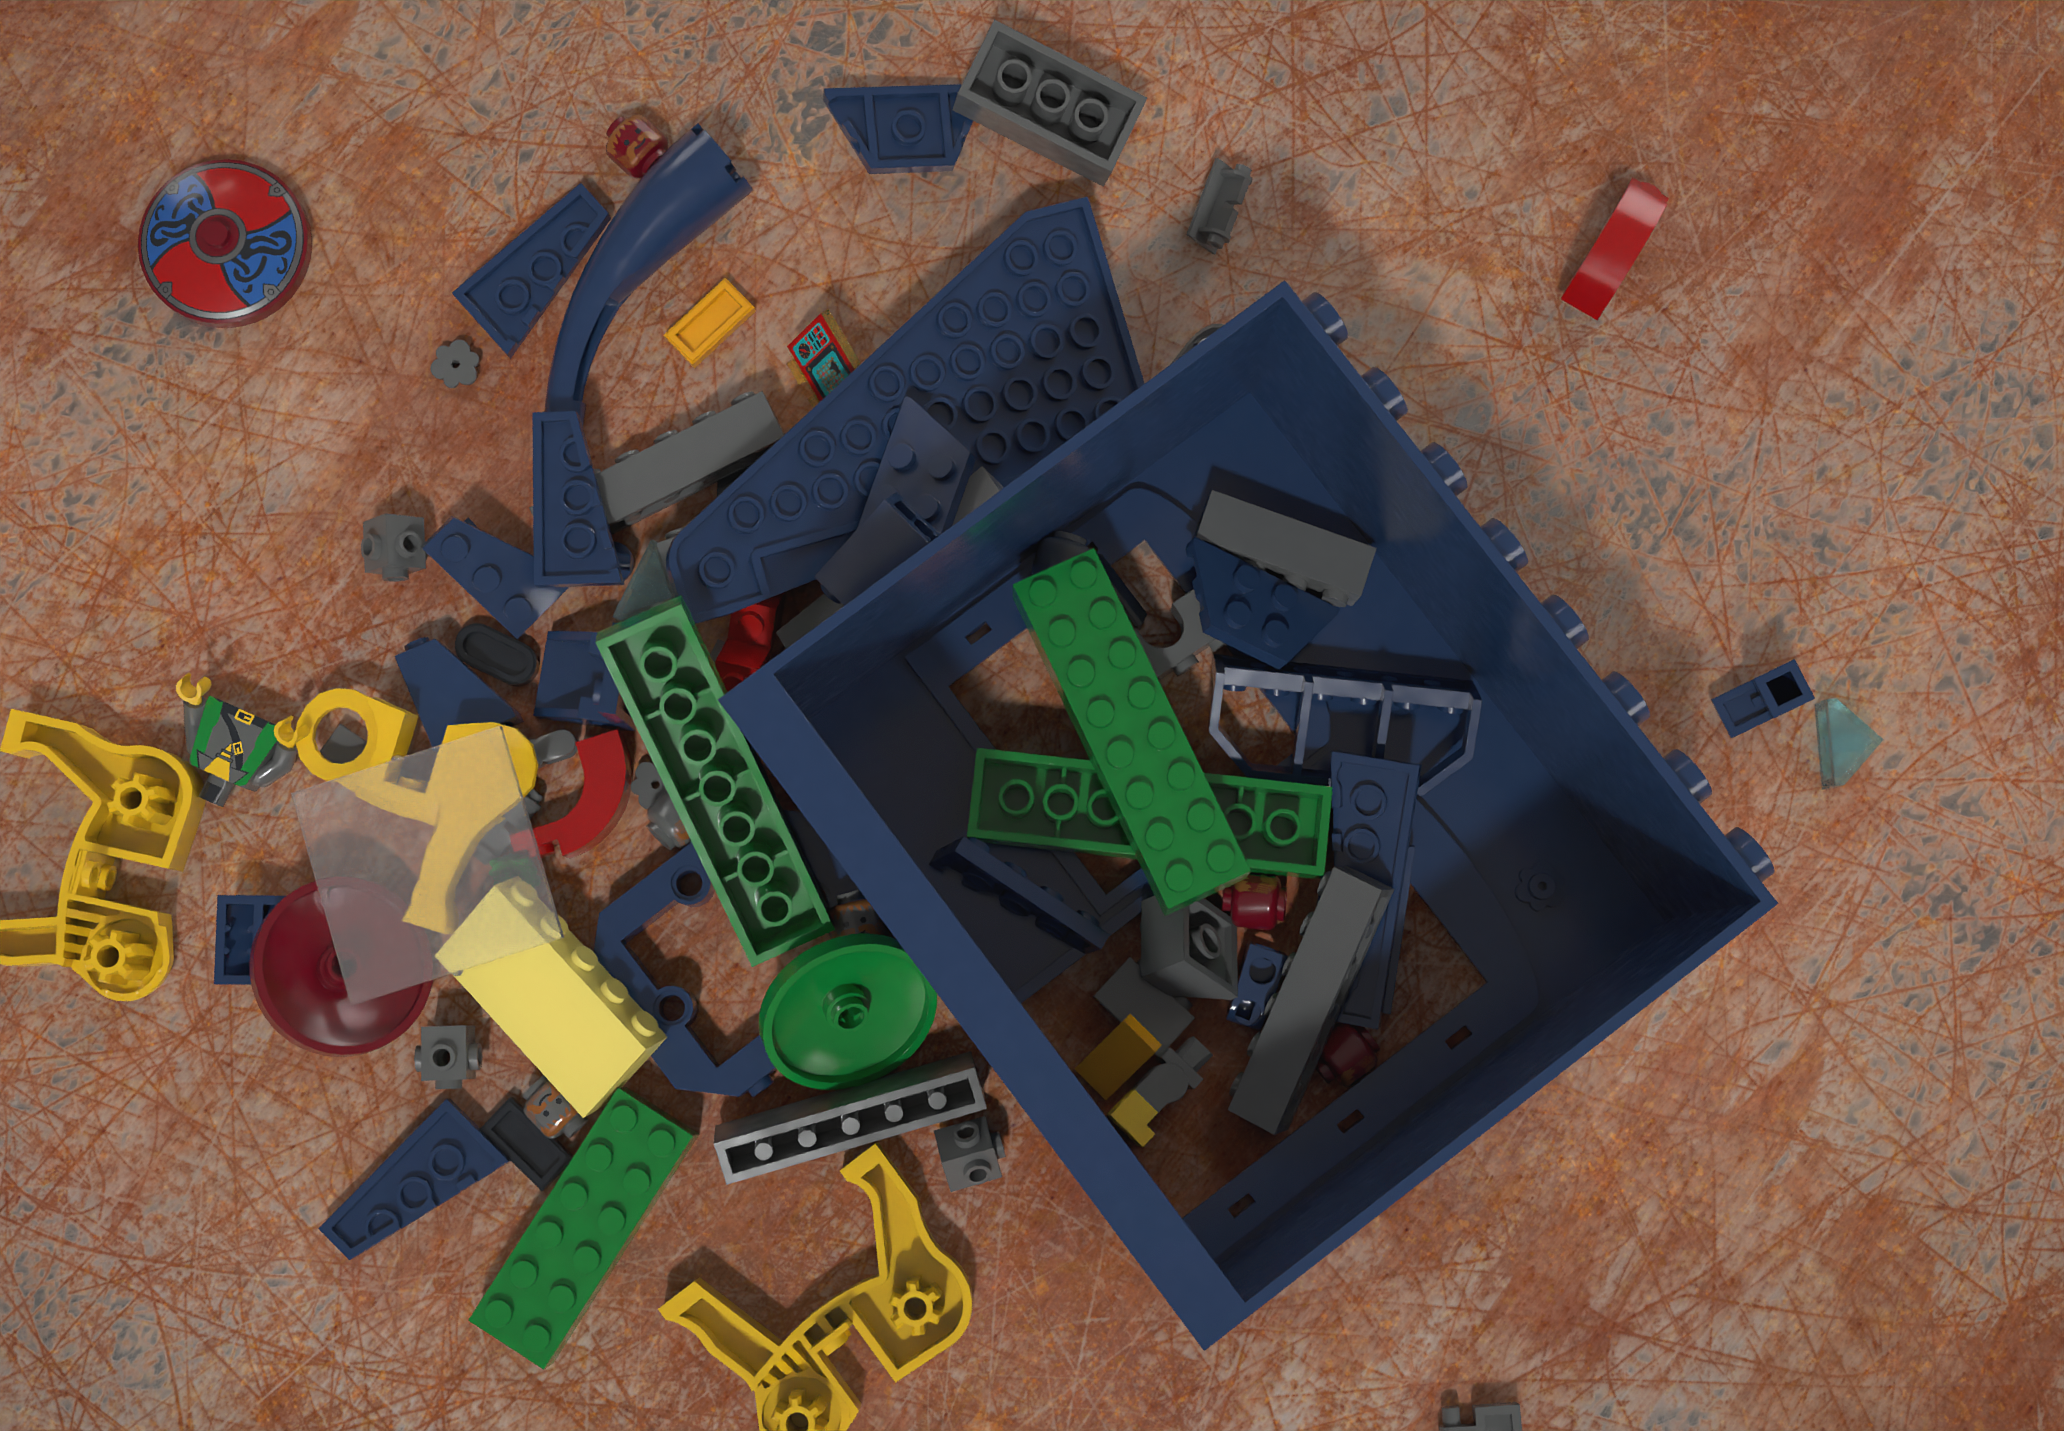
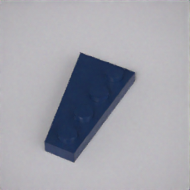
(420, 1175)

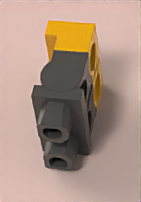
(1158, 1087)

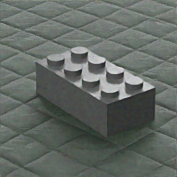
(1049, 103)

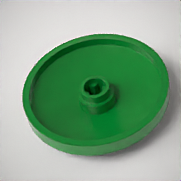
(846, 1012)

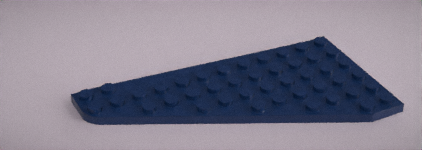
(1001, 357)

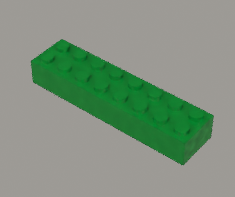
(1130, 732)
(715, 780)
(1065, 808)

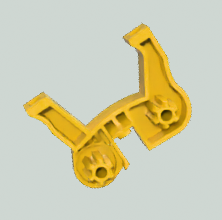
(140, 812)
(903, 1314)

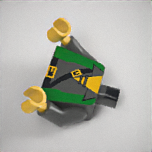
(234, 743)

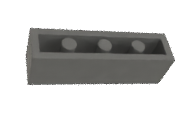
(1287, 548)

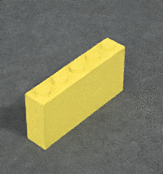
(567, 1018)

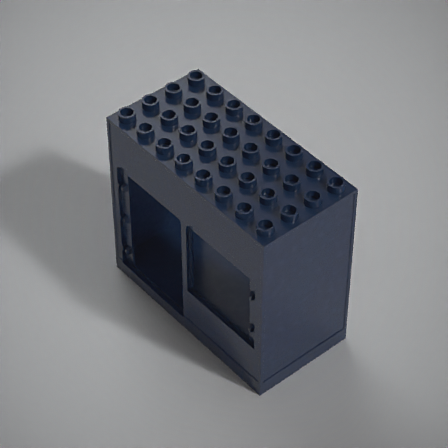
(1559, 774)

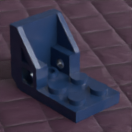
(578, 684)

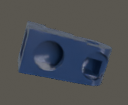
(1256, 984)

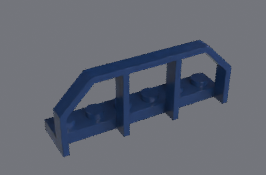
(1363, 687)

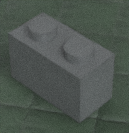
(1156, 1011)

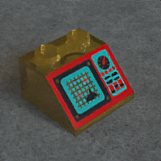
(821, 357)

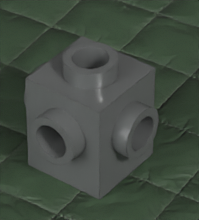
(393, 546)
(431, 1055)
(969, 1153)

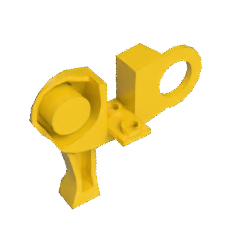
(390, 735)

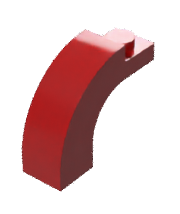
(1615, 248)
(602, 802)

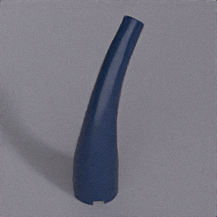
(661, 216)

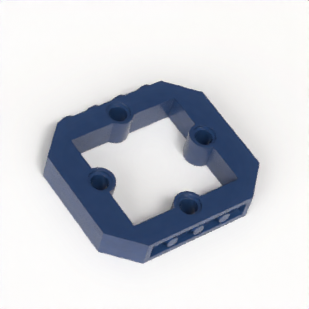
(683, 1054)

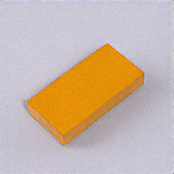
(709, 323)
(1118, 1056)

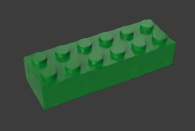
(583, 1227)

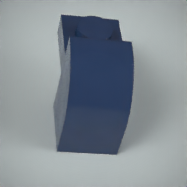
(1762, 698)

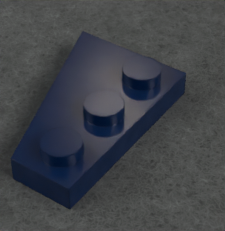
(492, 573)

